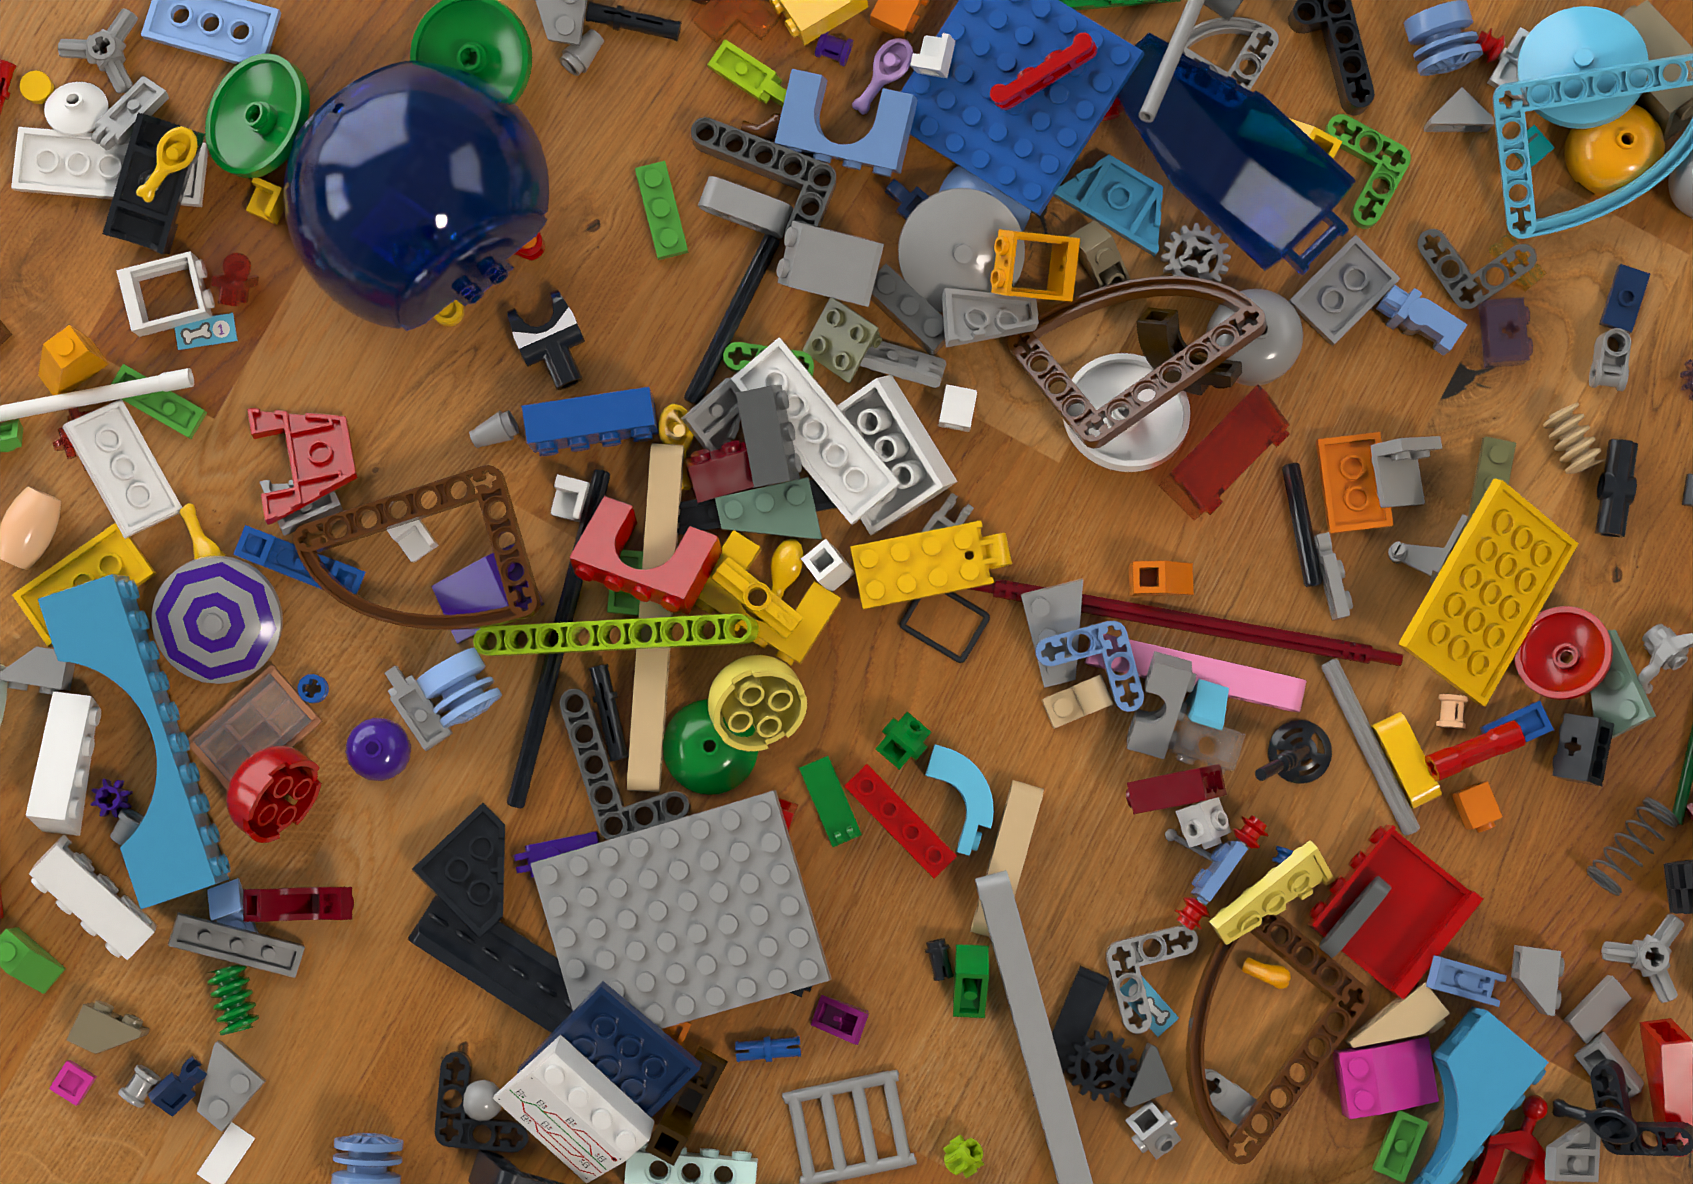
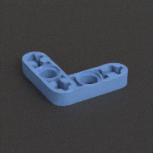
(1097, 646)

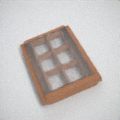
(258, 717)

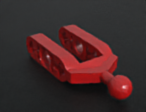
(1517, 1141)

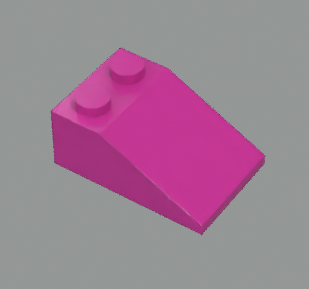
(1385, 1077)

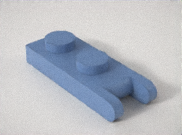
(1463, 980)

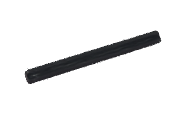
(731, 319)

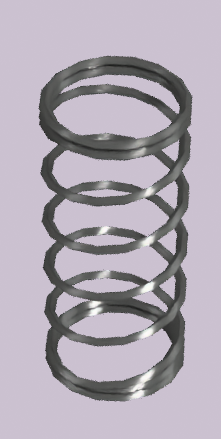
(1603, 879)

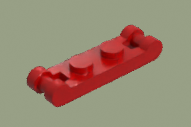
(1035, 79)

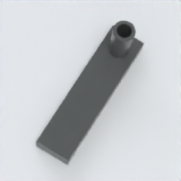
(236, 945)

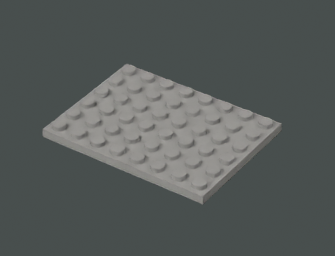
(685, 914)

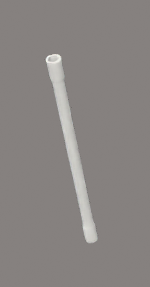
(164, 382)

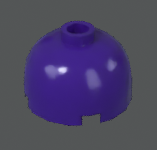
(378, 749)

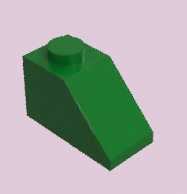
(970, 981)

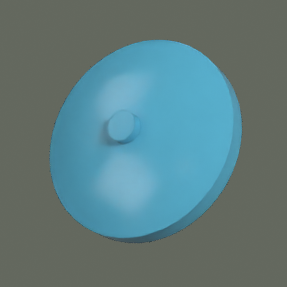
(1577, 42)

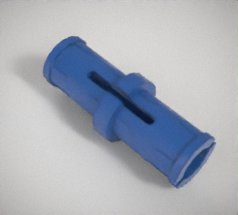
(768, 1049)

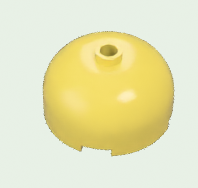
(758, 693)

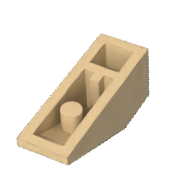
(1402, 1018)

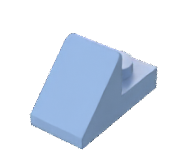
(227, 905)

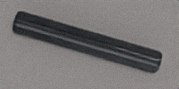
(1302, 524)

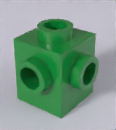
(903, 740)

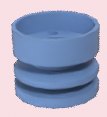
(1445, 44)
(367, 1159)

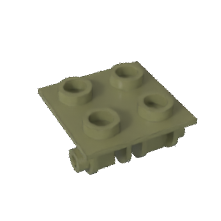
(841, 339)

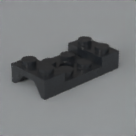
(129, 215)

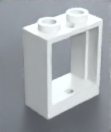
(134, 302)

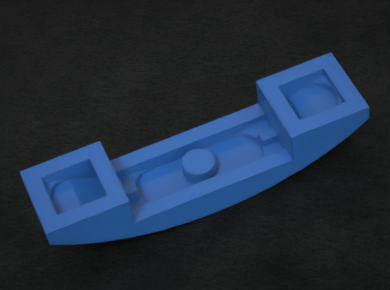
(284, 559)

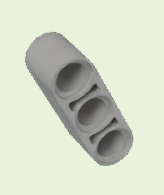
(745, 207)

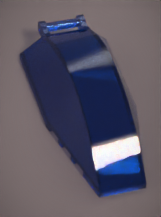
(1238, 159)

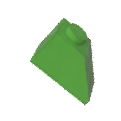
(27, 960)

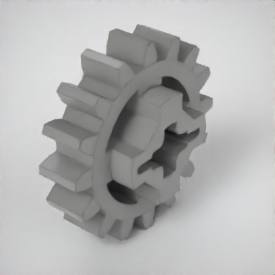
(1190, 246)

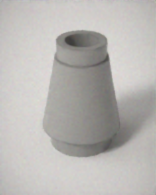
(578, 58)
(496, 429)

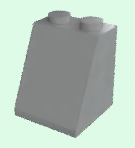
(829, 263)

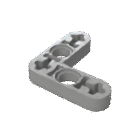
(1136, 959)

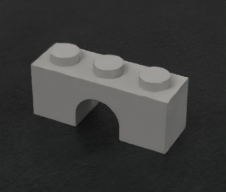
(1154, 731)

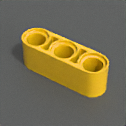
(1406, 759)

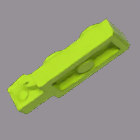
(747, 73)

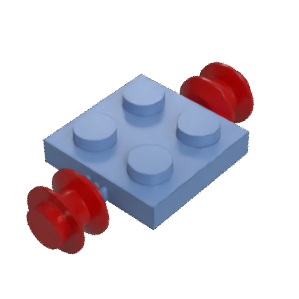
(1225, 859)

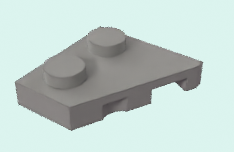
(715, 417)
(1574, 1156)

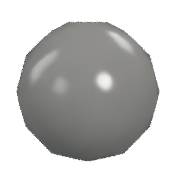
(479, 1100)

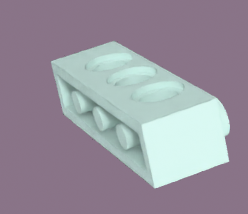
(708, 1160)

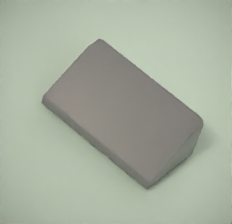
(1597, 1008)
(1601, 1049)

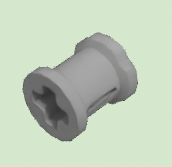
(139, 1086)

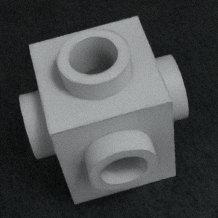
(1153, 1130)

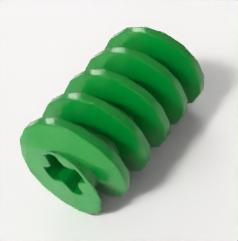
(232, 999)

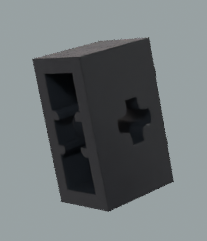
(1594, 740)

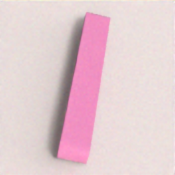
(1243, 681)

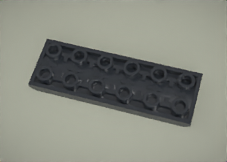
(498, 963)

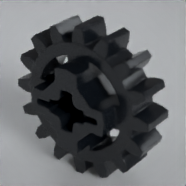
(1091, 1077)

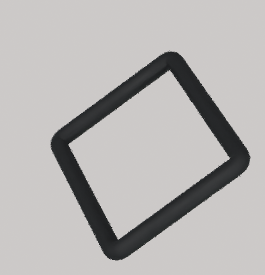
(936, 646)

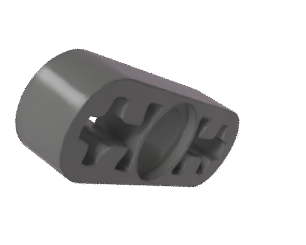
(1354, 916)

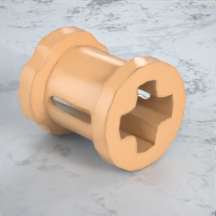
(1452, 711)

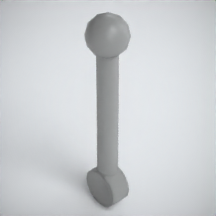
(1171, 835)

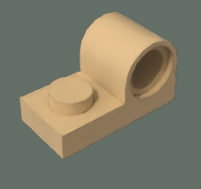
(1077, 701)

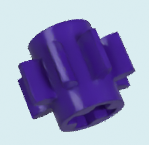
(105, 792)

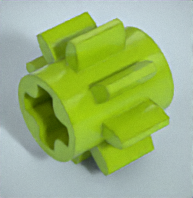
(963, 1156)

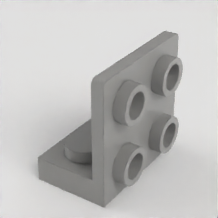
(1398, 469)

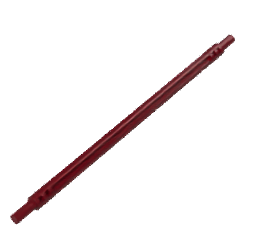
(1209, 626)

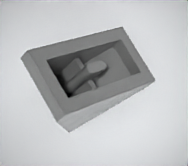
(1460, 114)

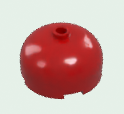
(258, 789)

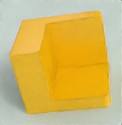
(266, 201)

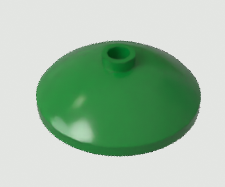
(693, 766)

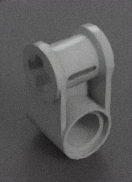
(1611, 367)
(1229, 1097)

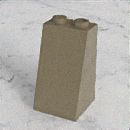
(1672, 106)

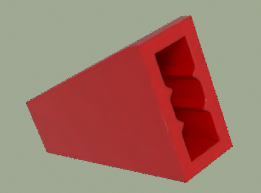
(1669, 1071)

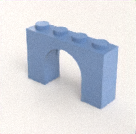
(880, 149)

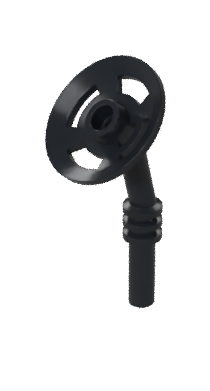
(1288, 762)

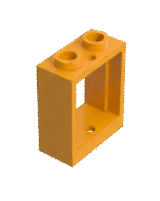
(1061, 270)

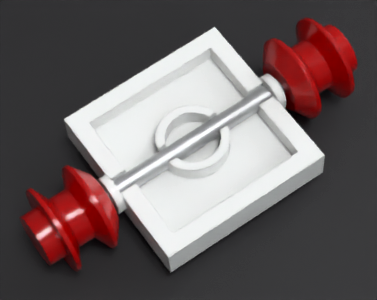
(1507, 67)

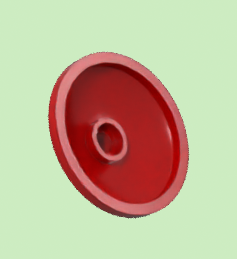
(1558, 634)

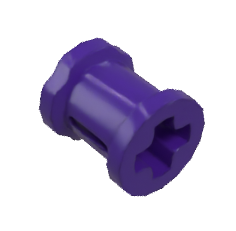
(834, 48)

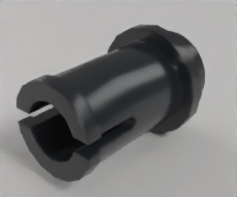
(939, 959)

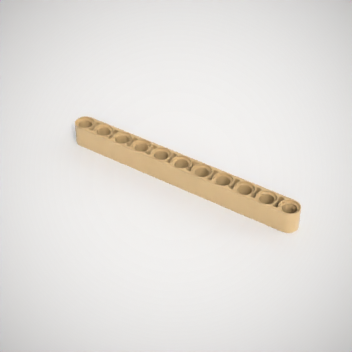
(653, 664)

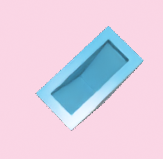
(1207, 704)

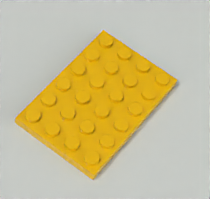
(1488, 592)

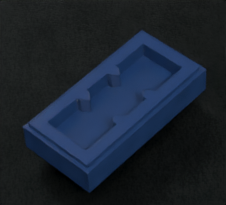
(1624, 298)

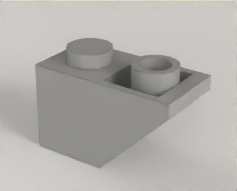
(40, 669)
(1537, 976)

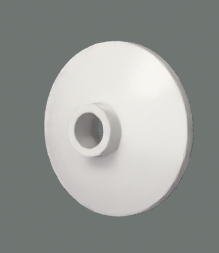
(79, 117)

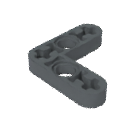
(1465, 277)

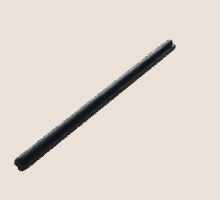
(552, 662)

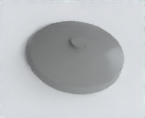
(952, 243)

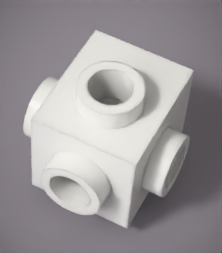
(1204, 823)

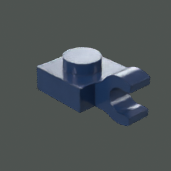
(908, 200)
(176, 1090)

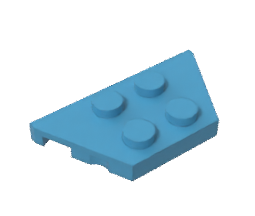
(1118, 200)

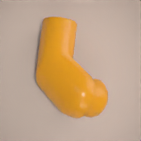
(1271, 974)

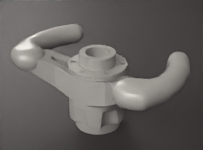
(1666, 651)

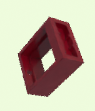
(1176, 789)

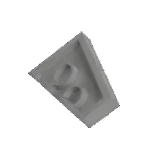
(985, 315)
(1052, 613)

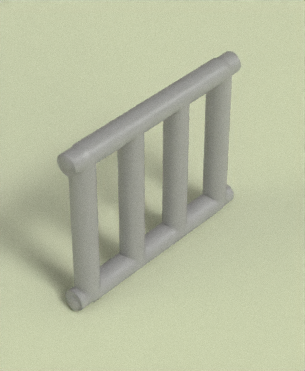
(825, 1093)

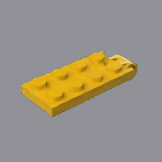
(927, 564)

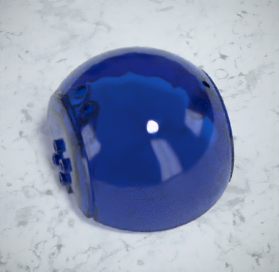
(413, 191)

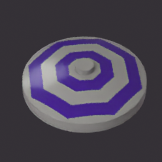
(217, 619)

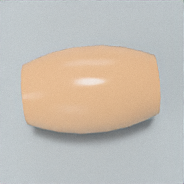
(28, 527)

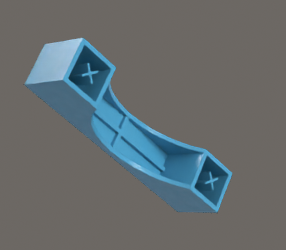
(106, 631)
(1482, 1078)

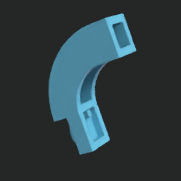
(971, 784)

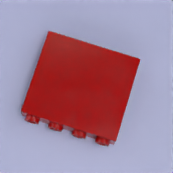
(1410, 922)

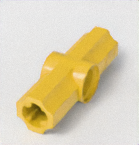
(741, 583)

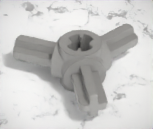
(93, 49)
(1656, 944)

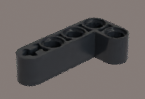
(1338, 52)

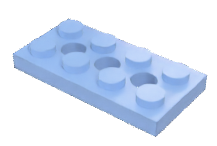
(218, 43)

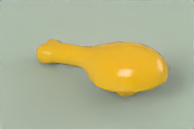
(173, 154)
(675, 432)
(201, 544)
(786, 565)

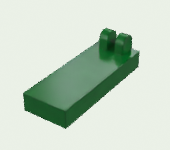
(830, 801)

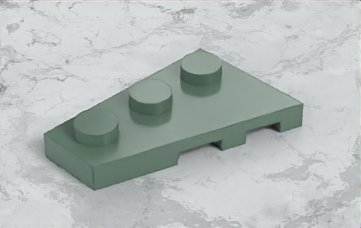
(773, 510)
(1620, 695)

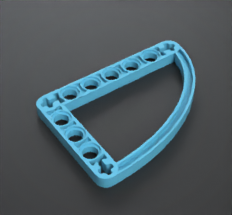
(1589, 92)

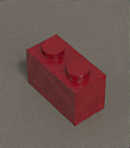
(719, 471)

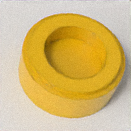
(36, 87)
(451, 314)

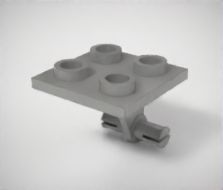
(1427, 558)

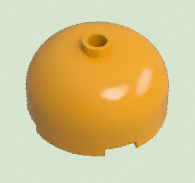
(1615, 152)

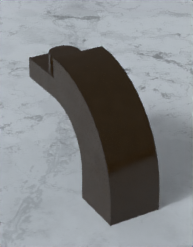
(1161, 340)
(686, 1108)

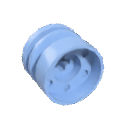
(459, 687)

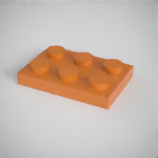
(1350, 484)

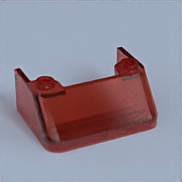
(1226, 453)

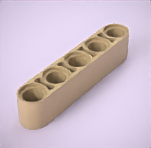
(1011, 840)

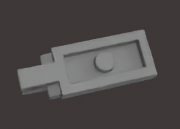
(416, 709)

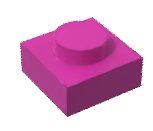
(73, 1082)

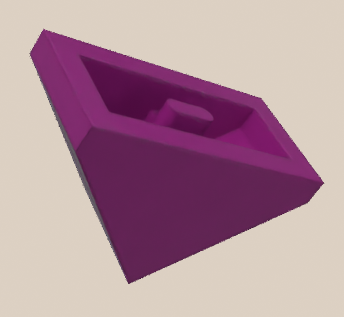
(840, 1019)

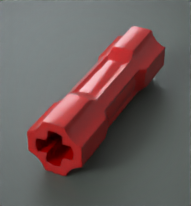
(1475, 750)

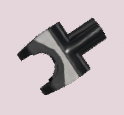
(551, 342)

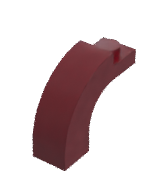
(297, 904)

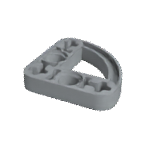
(1241, 26)

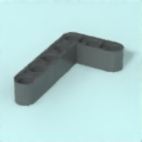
(774, 169)
(606, 776)

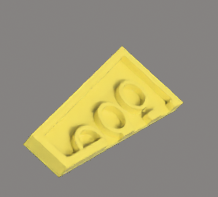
(1269, 896)

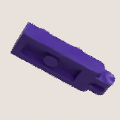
(552, 848)

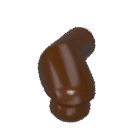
(766, 130)

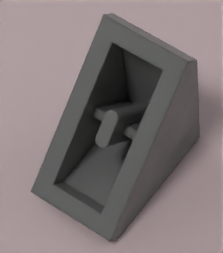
(1150, 1078)

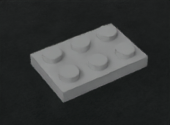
(1344, 290)

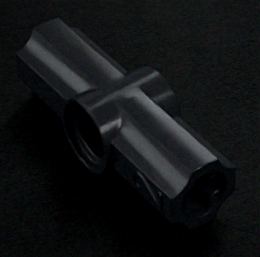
(1616, 488)

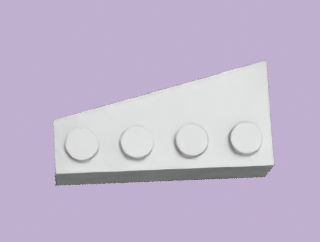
(64, 764)
(92, 899)

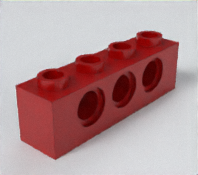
(900, 821)

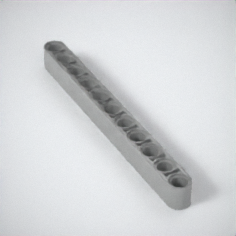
(1033, 1029)

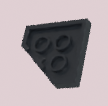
(469, 870)

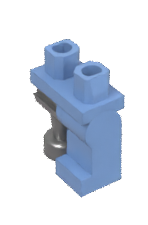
(1421, 317)

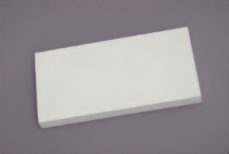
(122, 468)

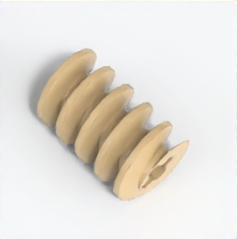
(1572, 439)

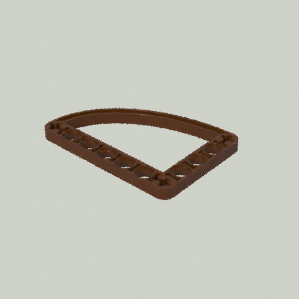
(1138, 409)
(415, 511)
(1282, 1080)

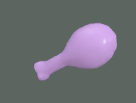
(889, 65)

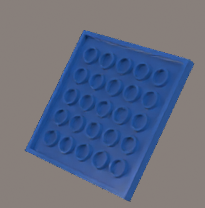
(1038, 140)

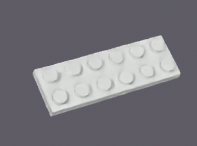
(81, 168)
(823, 435)

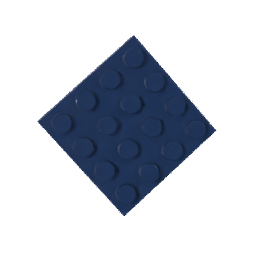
(626, 1048)

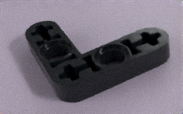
(466, 1125)
(1661, 1129)

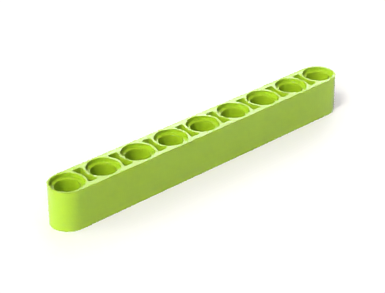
(600, 635)

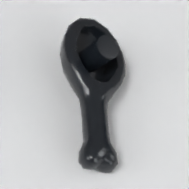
(1607, 1122)

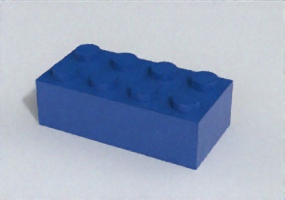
(590, 420)

